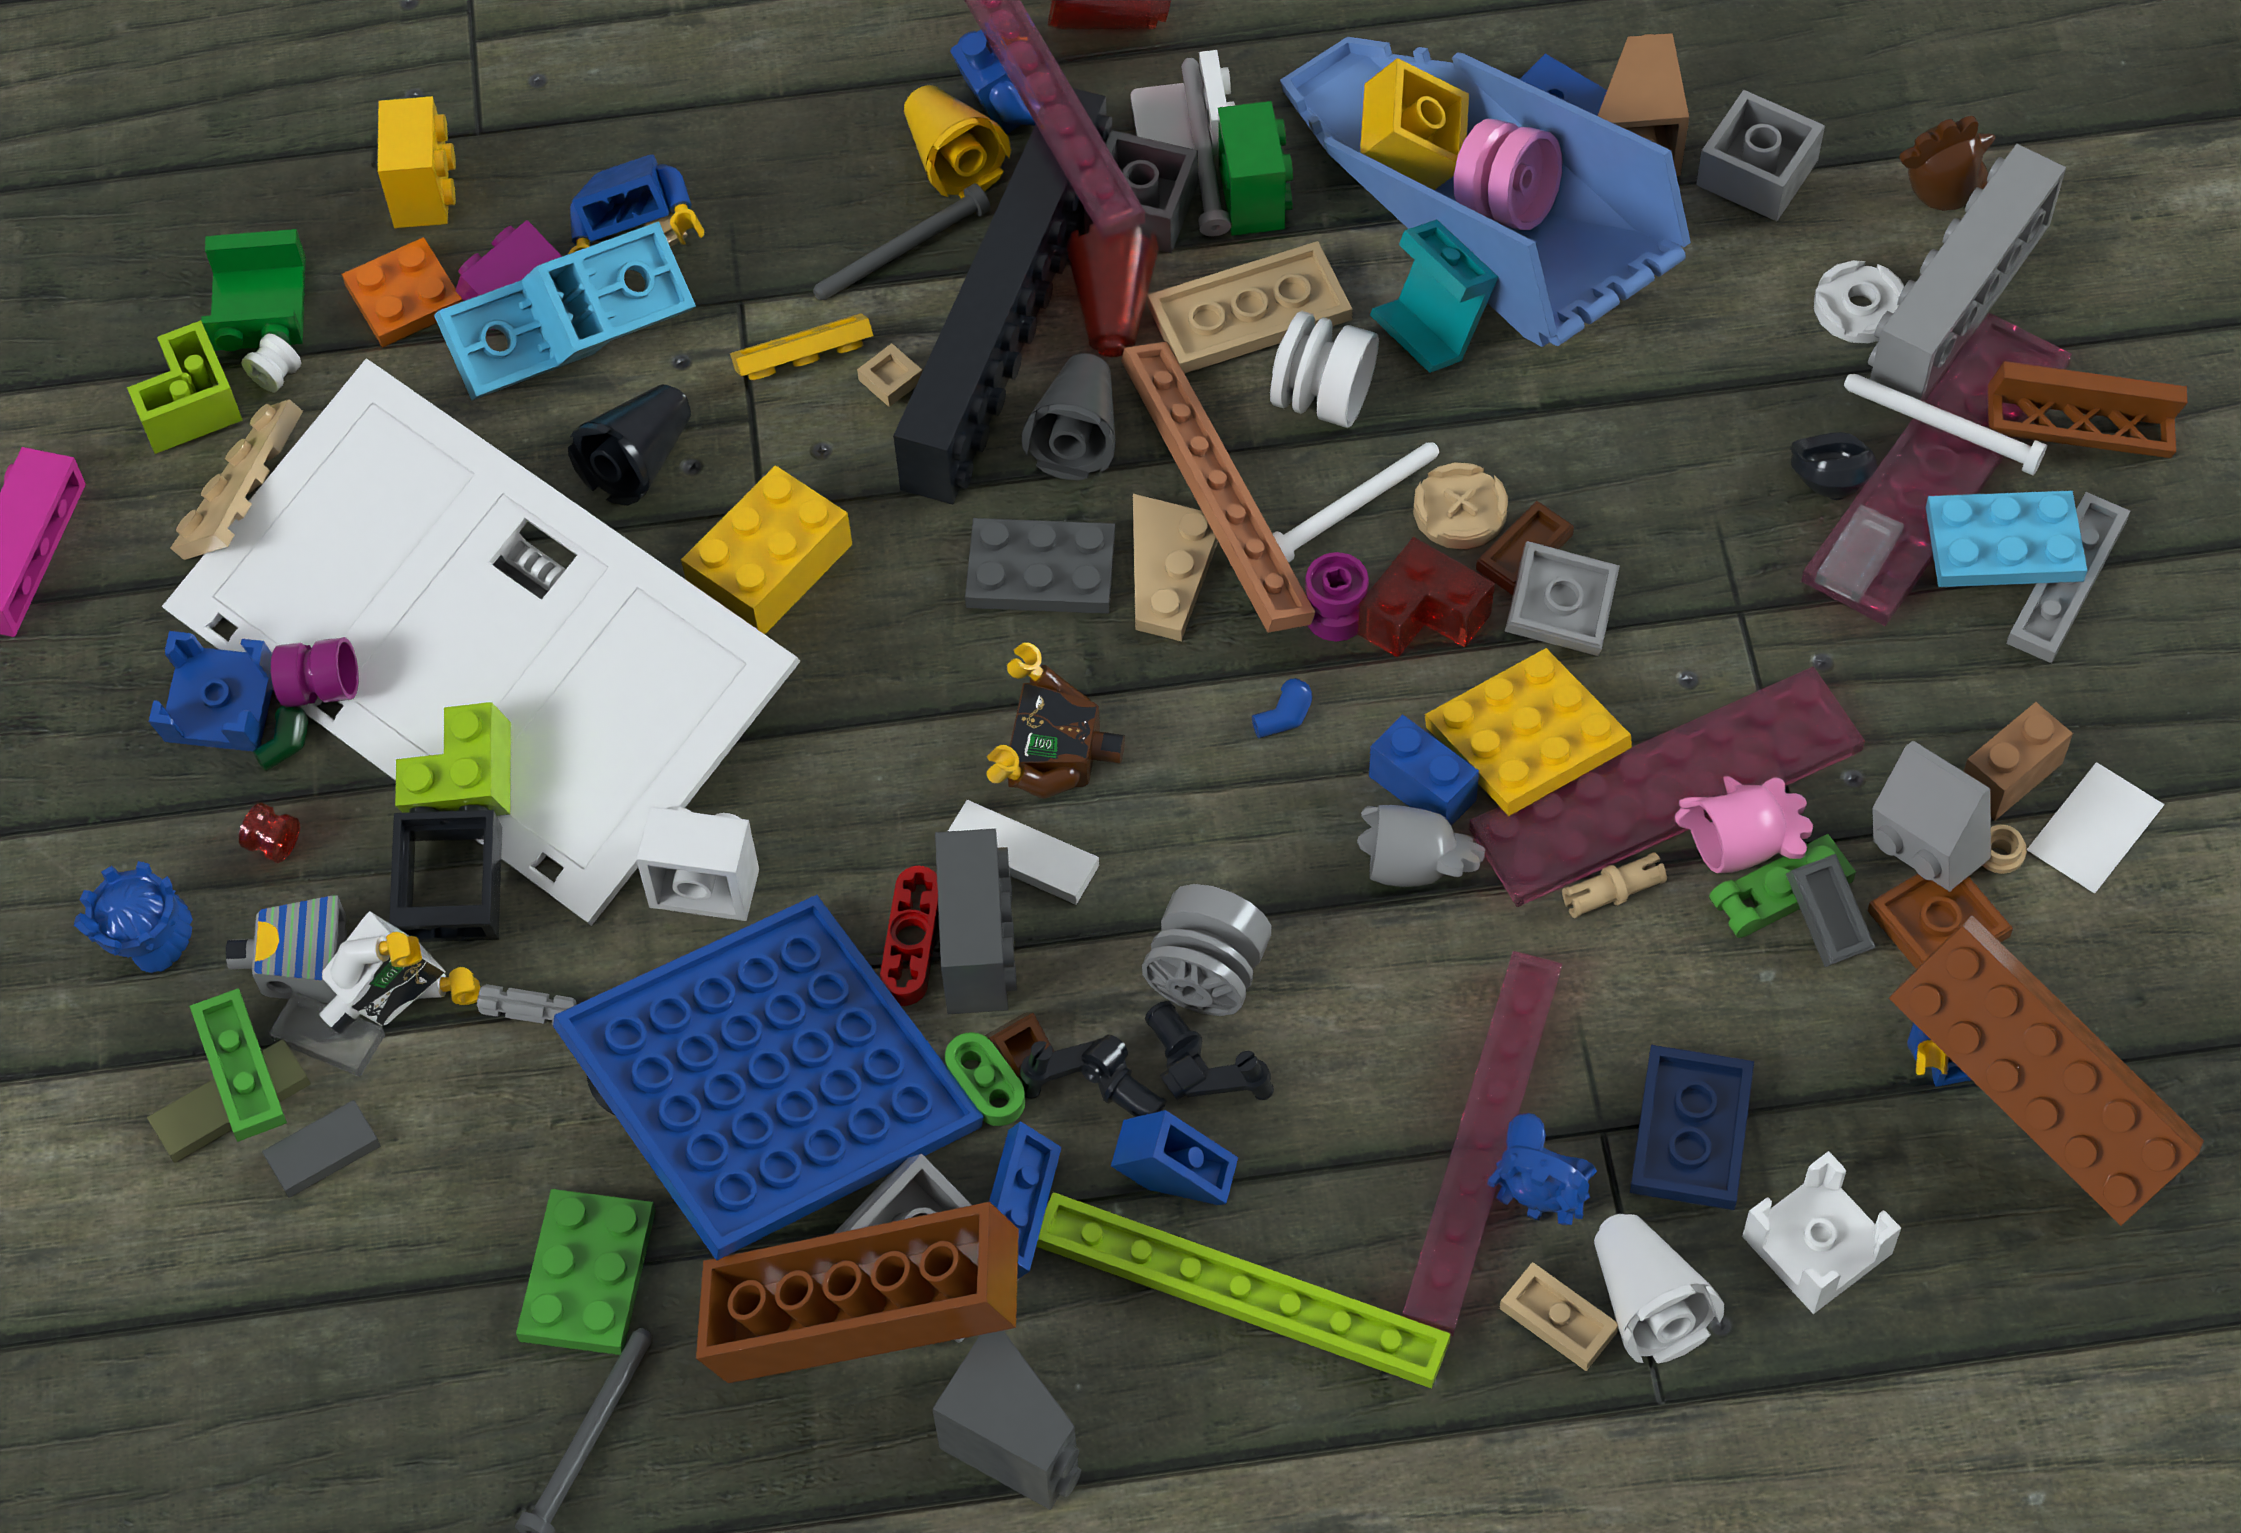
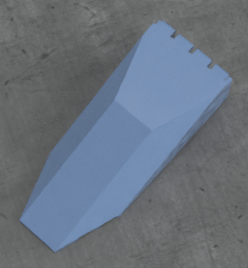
(1599, 243)

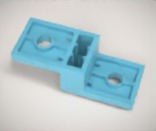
(564, 310)

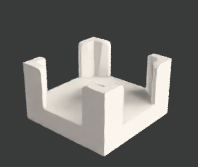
(1819, 1236)

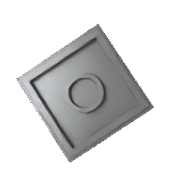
(1562, 598)

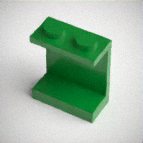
(255, 288)

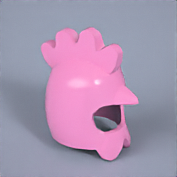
(1747, 825)

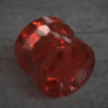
(269, 832)

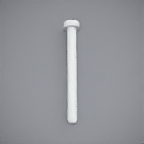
(2028, 455)
(1355, 499)

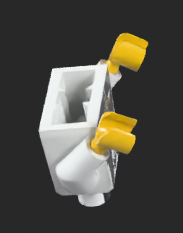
(384, 972)

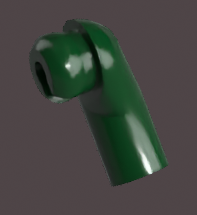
(288, 737)

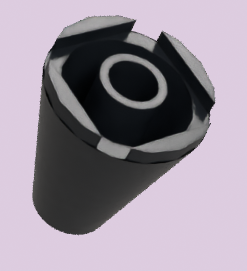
(629, 443)

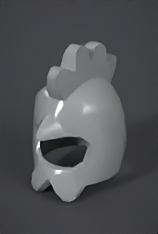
(1415, 846)

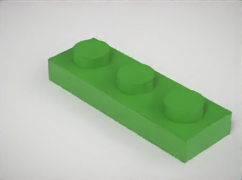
(238, 1065)

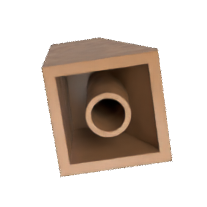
(1649, 93)

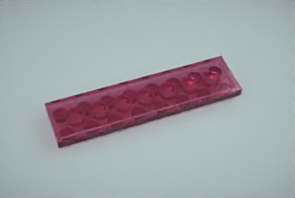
(1936, 462)
(1635, 796)

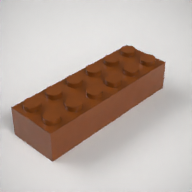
(2047, 1070)
(859, 1293)

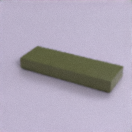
(201, 1115)

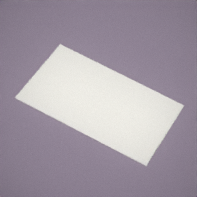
(2095, 827)

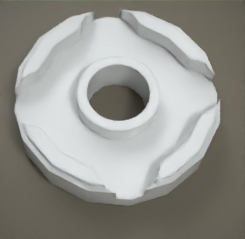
(1853, 279)

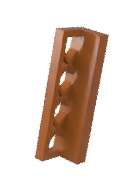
(2086, 394)

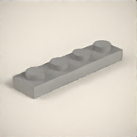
(2055, 606)

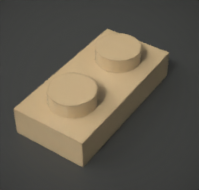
(1559, 1316)

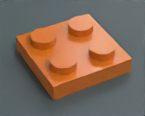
(401, 291)

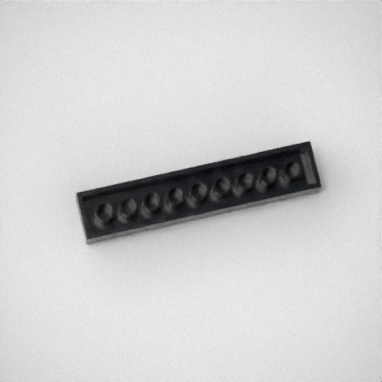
(991, 321)

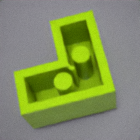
(188, 398)
(470, 770)

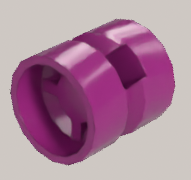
(1335, 588)
(309, 672)

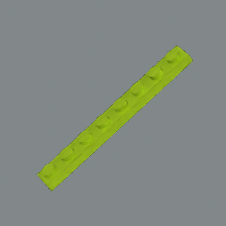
(1243, 1290)

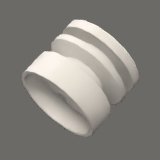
(1315, 366)

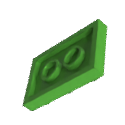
(586, 1272)

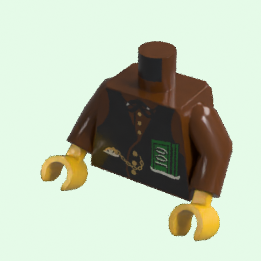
(1052, 734)

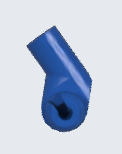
(1289, 712)

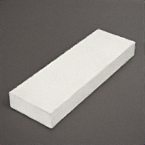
(1033, 854)

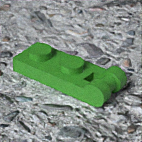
(1770, 889)

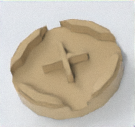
(1460, 506)

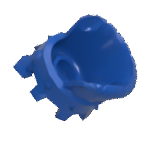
(137, 917)
(1539, 1176)

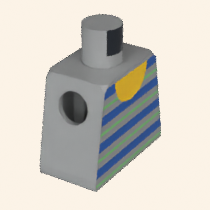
(292, 948)

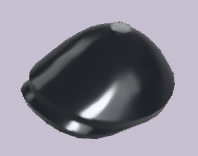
(1833, 463)

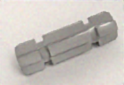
(521, 1004)

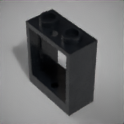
(445, 922)

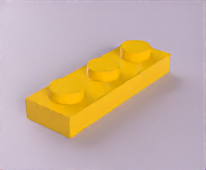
(802, 347)

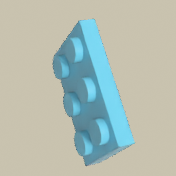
(2006, 538)

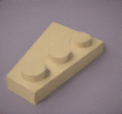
(1169, 564)

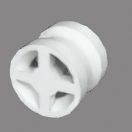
(271, 362)

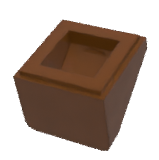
(1016, 1039)

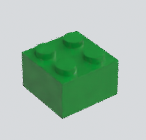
(1254, 167)

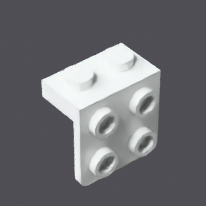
(1163, 113)

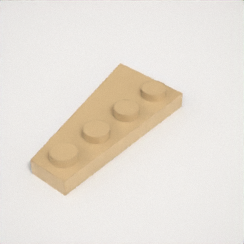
(225, 494)

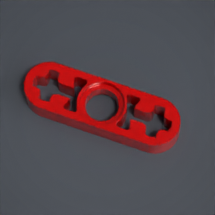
(902, 916)

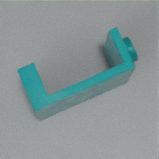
(1439, 299)

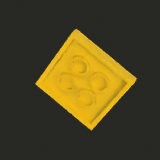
(1529, 731)

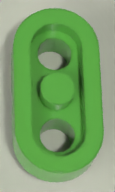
(989, 1080)

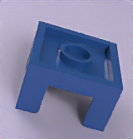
(215, 694)

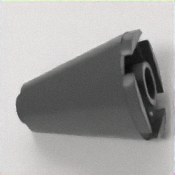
(1074, 421)

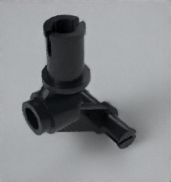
(1100, 1063)
(1188, 1072)

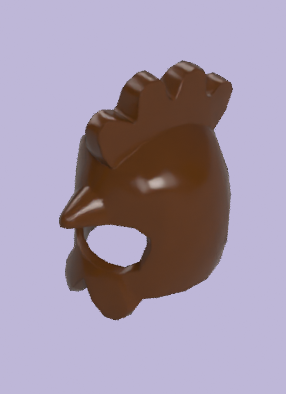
(1948, 163)

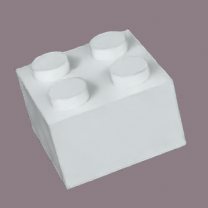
(698, 863)

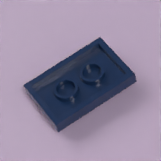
(1692, 1127)

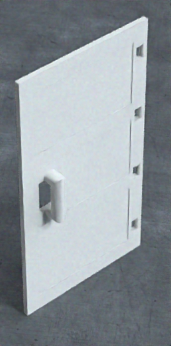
(612, 682)

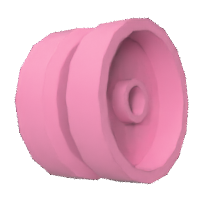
(1508, 173)

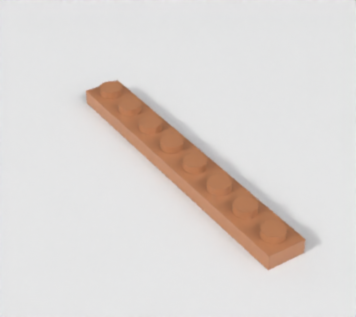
(1218, 487)

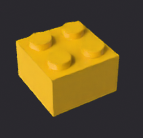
(1414, 123)
(415, 162)

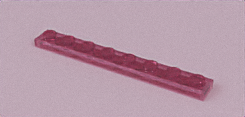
(1059, 115)
(1492, 1103)

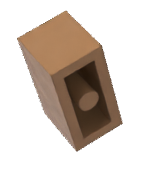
(2019, 757)

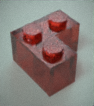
(1420, 591)

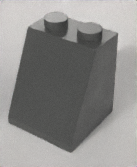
(1008, 1423)

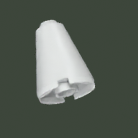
(1653, 1291)

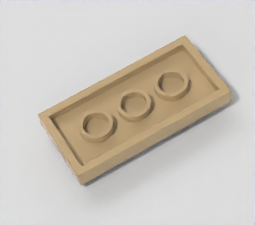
(1247, 306)

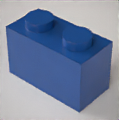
(1423, 771)

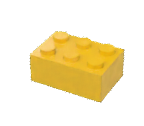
(769, 549)

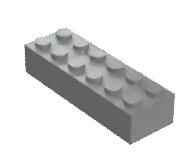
(1966, 273)

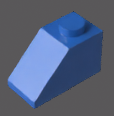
(1174, 1158)

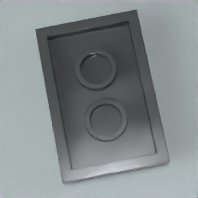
(1040, 565)

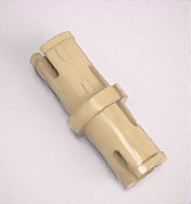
(1614, 885)

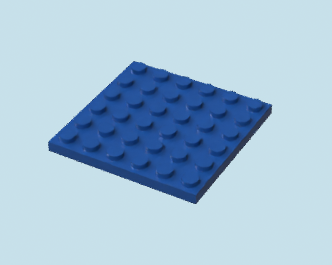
(766, 1075)

